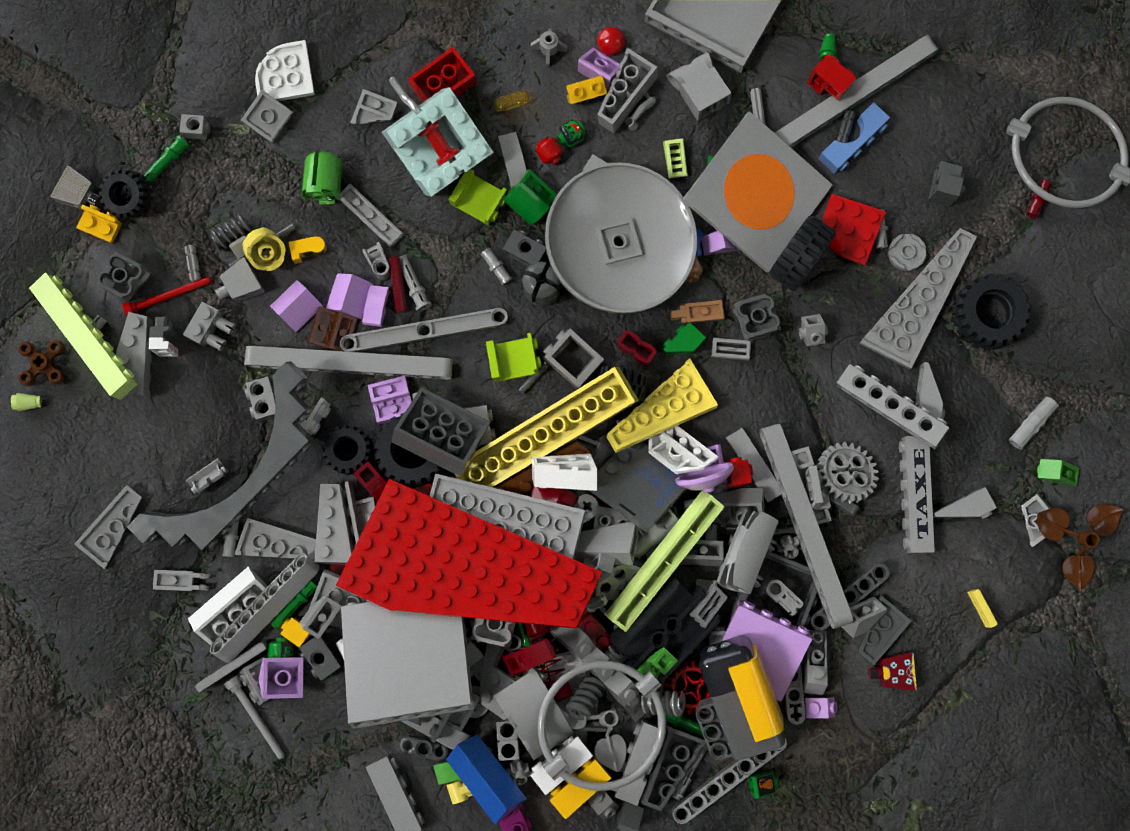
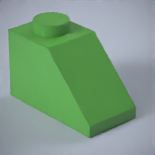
(1058, 472)

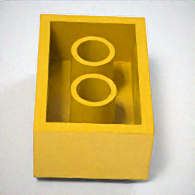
(569, 797)

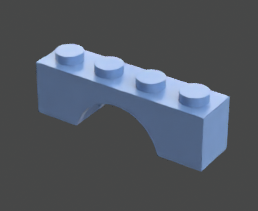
(838, 153)

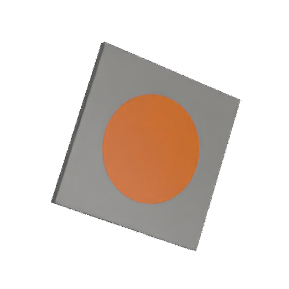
(757, 191)

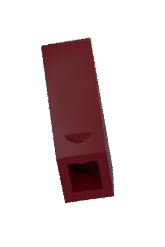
(371, 479)

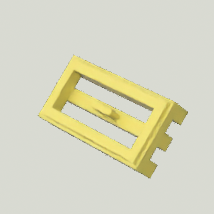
(982, 608)

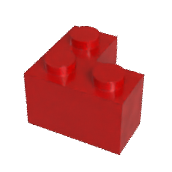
(832, 77)

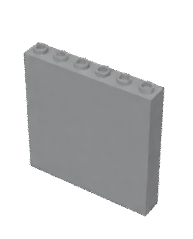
(720, 27)
(403, 665)

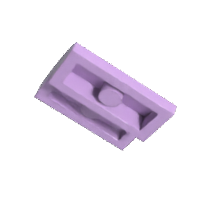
(389, 398)

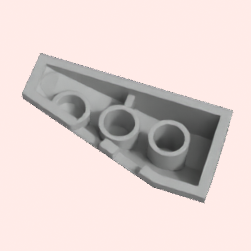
(735, 504)

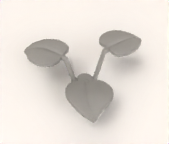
(608, 751)

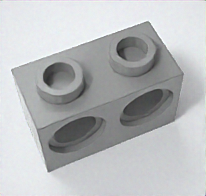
(258, 401)

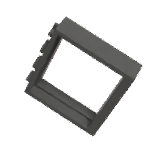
(809, 601)

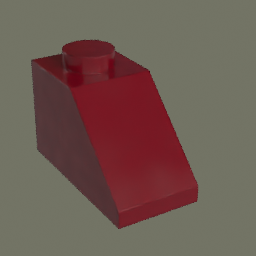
(555, 495)

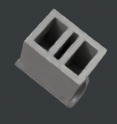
(700, 86)

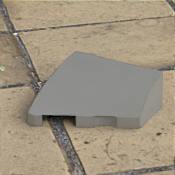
(1030, 511)

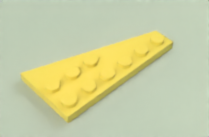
(671, 404)

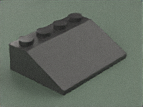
(440, 431)

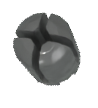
(548, 291)

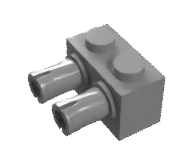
(205, 323)
(707, 551)

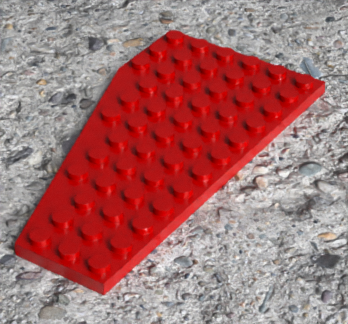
(453, 564)

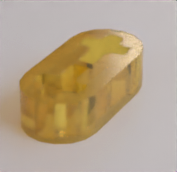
(511, 101)

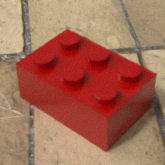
(441, 73)

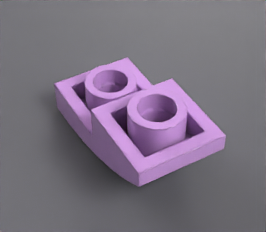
(375, 305)

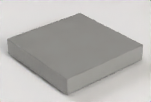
(267, 116)

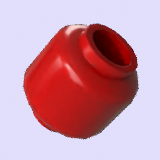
(549, 150)

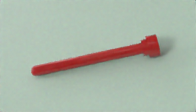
(134, 307)

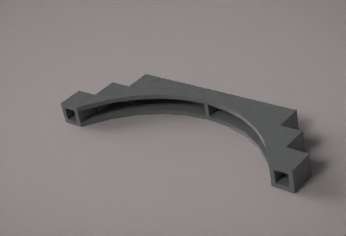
(285, 444)

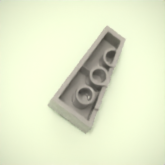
(628, 87)
(638, 752)

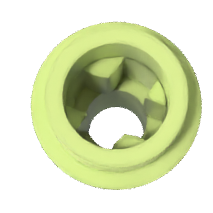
(25, 402)

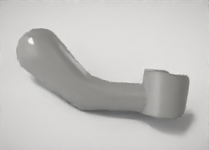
(644, 106)

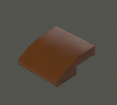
(330, 328)

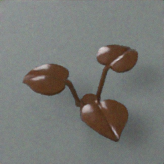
(1103, 521)

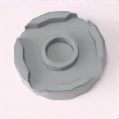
(907, 252)

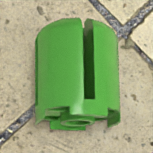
(322, 177)

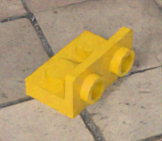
(586, 89)
(99, 224)

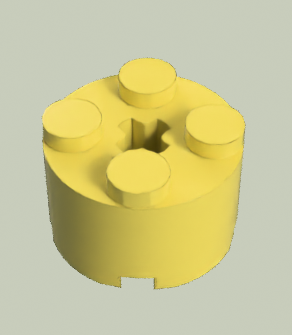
(256, 242)

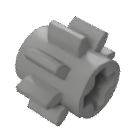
(788, 546)
(519, 771)

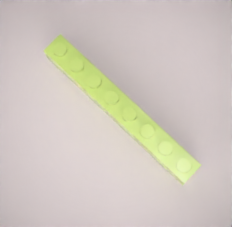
(83, 336)
(664, 560)

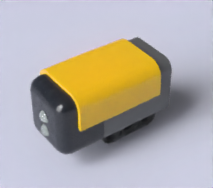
(739, 701)

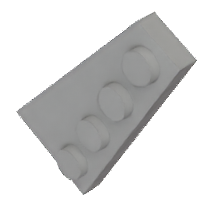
(108, 529)
(271, 541)

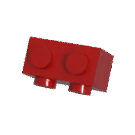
(741, 473)

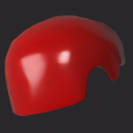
(611, 41)

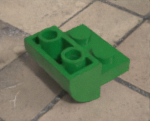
(530, 197)

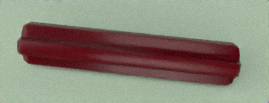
(397, 284)

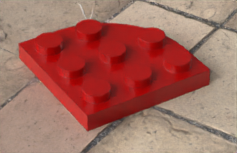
(854, 226)

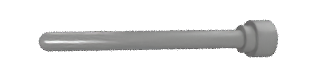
(235, 686)

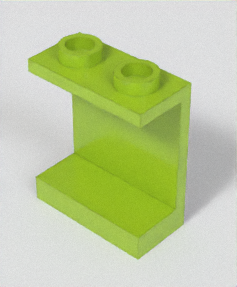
(477, 198)
(513, 359)

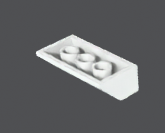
(226, 605)

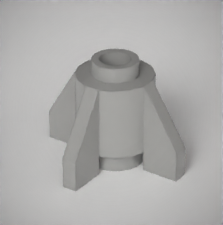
(549, 45)

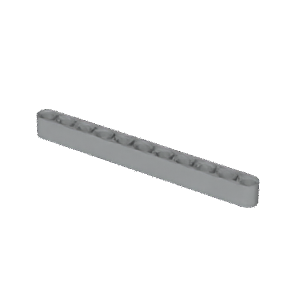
(858, 92)
(350, 362)
(806, 526)

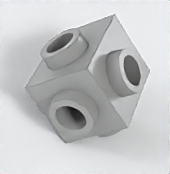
(813, 330)

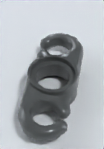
(415, 744)

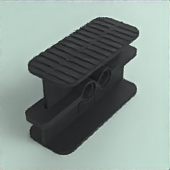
(679, 638)

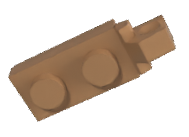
(699, 312)

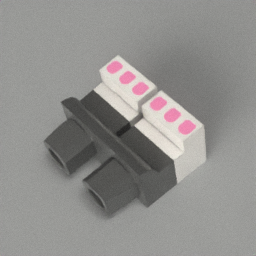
(162, 337)

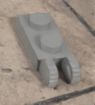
(178, 580)

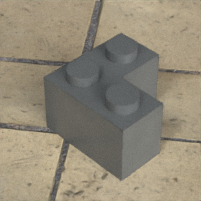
(946, 184)

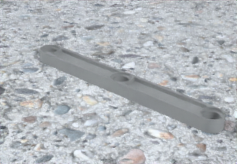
(410, 332)

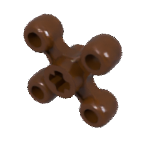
(37, 358)

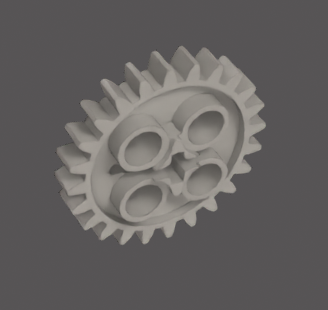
(847, 472)

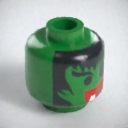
(571, 133)
(281, 649)

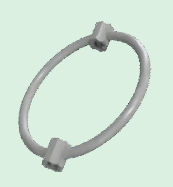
(1020, 129)
(557, 766)

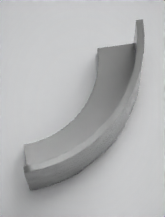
(522, 705)

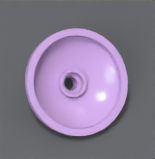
(705, 479)

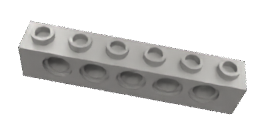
(931, 437)

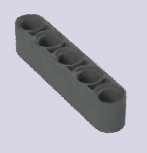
(854, 588)

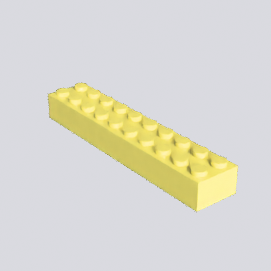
(551, 429)

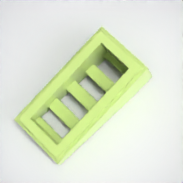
(680, 143)

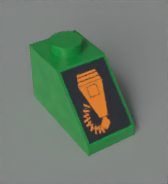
(762, 783)

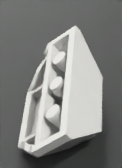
(680, 451)

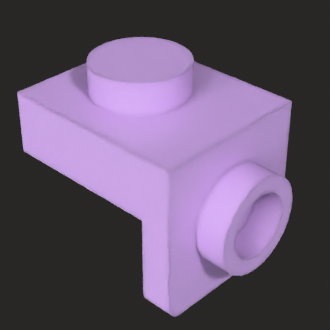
(820, 707)

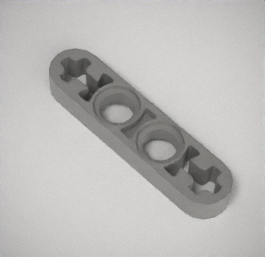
(795, 685)

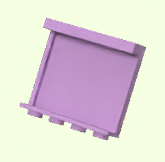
(777, 640)

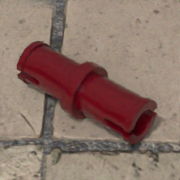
(1037, 201)

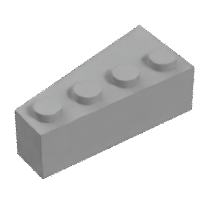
(135, 351)
(333, 534)

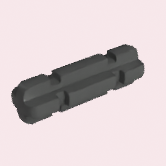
(846, 126)

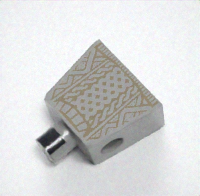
(75, 190)

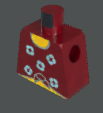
(895, 671)

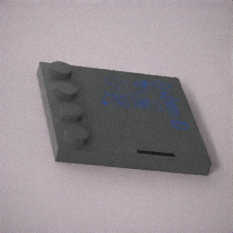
(638, 486)

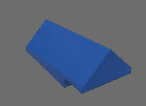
(485, 778)

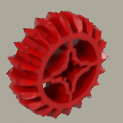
(699, 682)

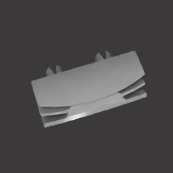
(747, 552)

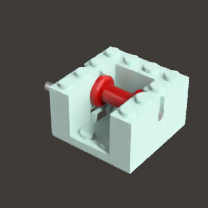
(436, 139)

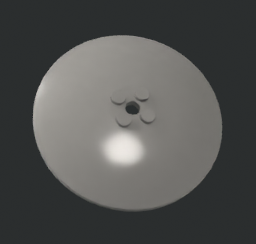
(640, 210)

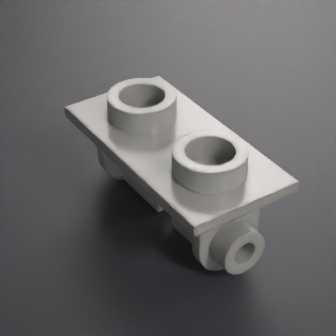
(207, 476)

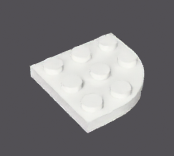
(286, 72)

